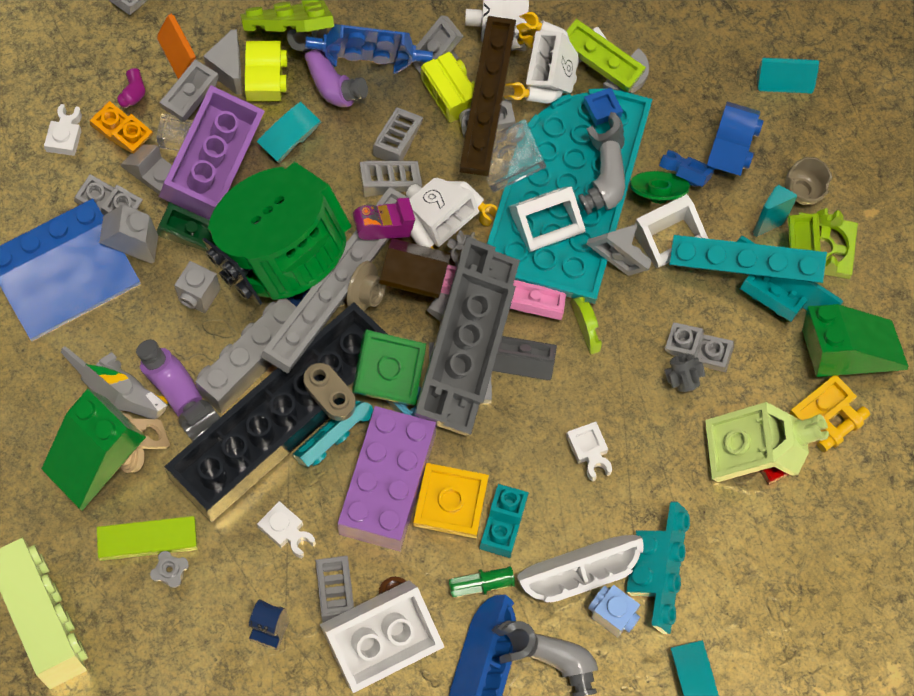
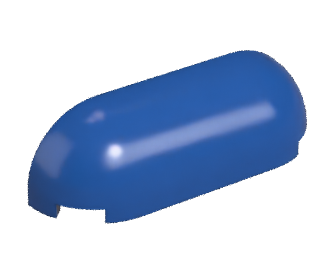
(479, 664)

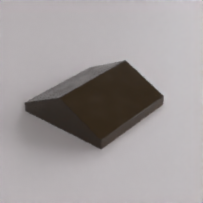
(414, 268)

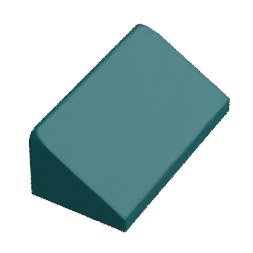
(787, 75)
(775, 210)

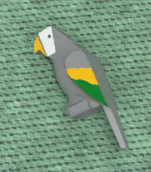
(117, 385)

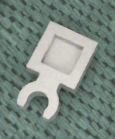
(65, 134)
(588, 446)
(284, 527)

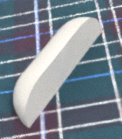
(582, 569)

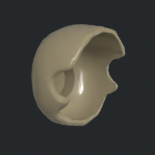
(809, 180)

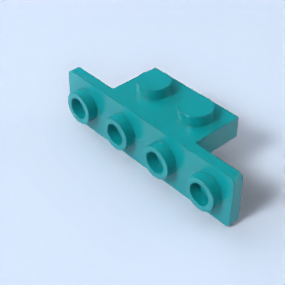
(786, 295)
(659, 567)

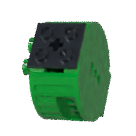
(277, 233)

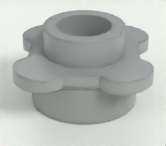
(171, 578)

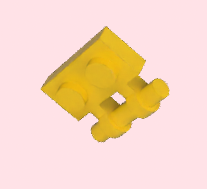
(830, 400)

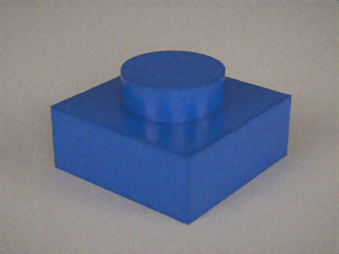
(601, 104)

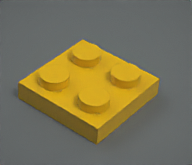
(451, 500)

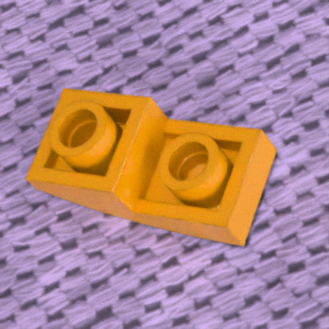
(120, 128)

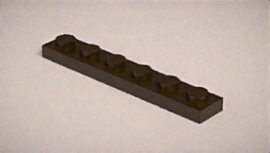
(487, 96)

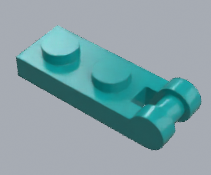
(333, 432)

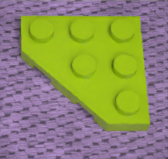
(303, 17)

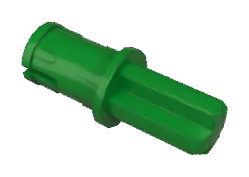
(481, 582)

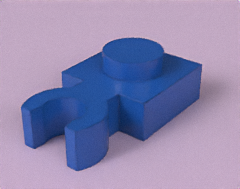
(689, 169)

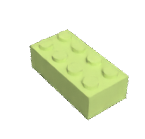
(37, 616)

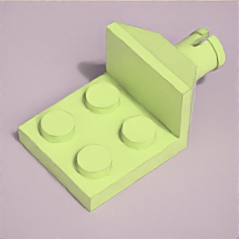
(760, 440)

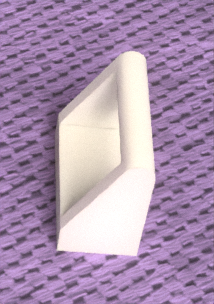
(562, 195)
(663, 218)

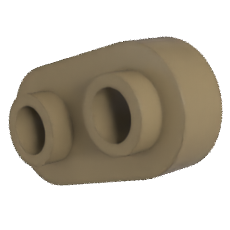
(328, 390)

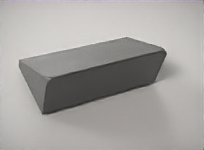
(525, 358)

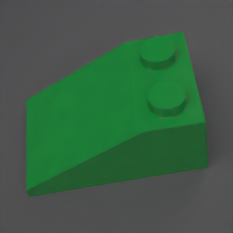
(851, 341)
(90, 447)

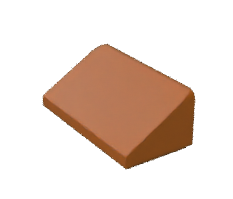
(175, 45)

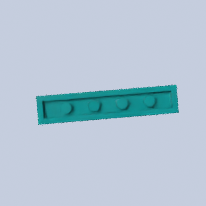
(748, 258)

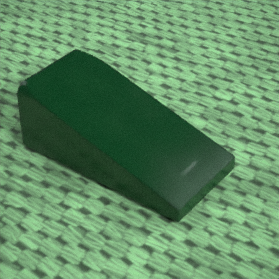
(184, 227)

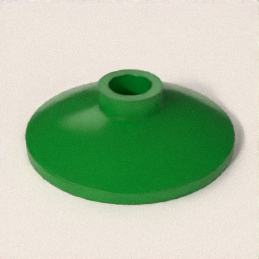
(659, 186)

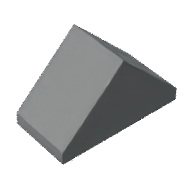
(225, 60)

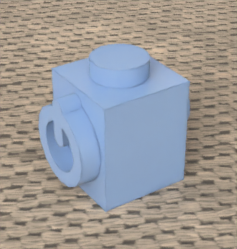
(614, 610)

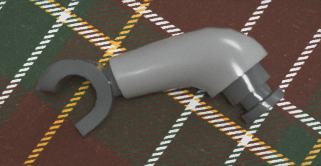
(610, 184)
(565, 656)

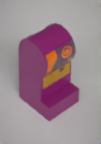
(384, 220)

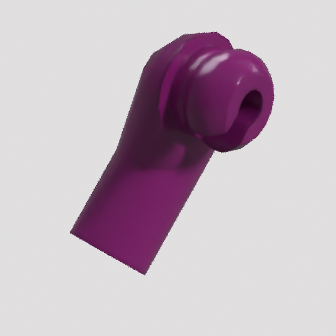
(133, 91)

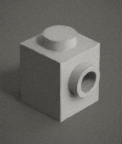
(197, 287)

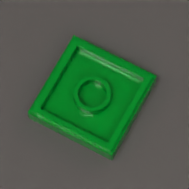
(389, 368)

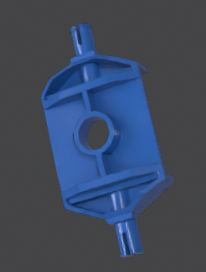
(369, 45)

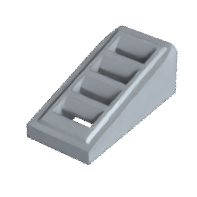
(388, 152)
(378, 168)
(333, 608)

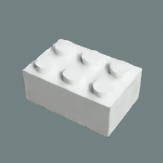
(382, 636)

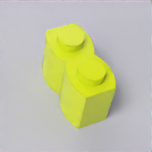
(264, 71)

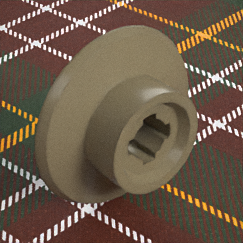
(365, 286)

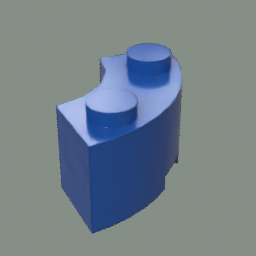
(734, 137)

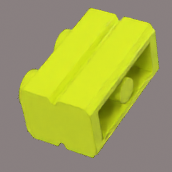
(448, 85)

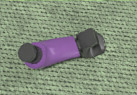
(332, 87)
(177, 388)

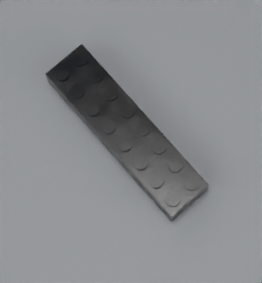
(267, 421)

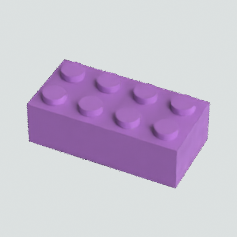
(211, 152)
(387, 479)

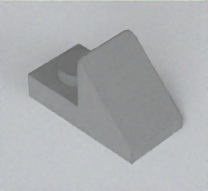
(440, 39)
(189, 90)
(148, 166)
(619, 251)

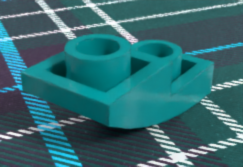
(288, 131)
(504, 520)
(694, 670)

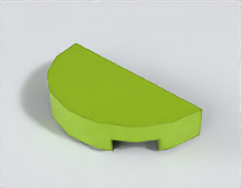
(587, 323)

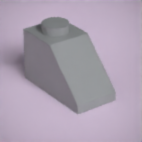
(130, 233)

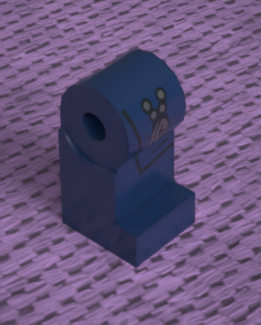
(268, 625)

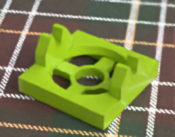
(848, 230)

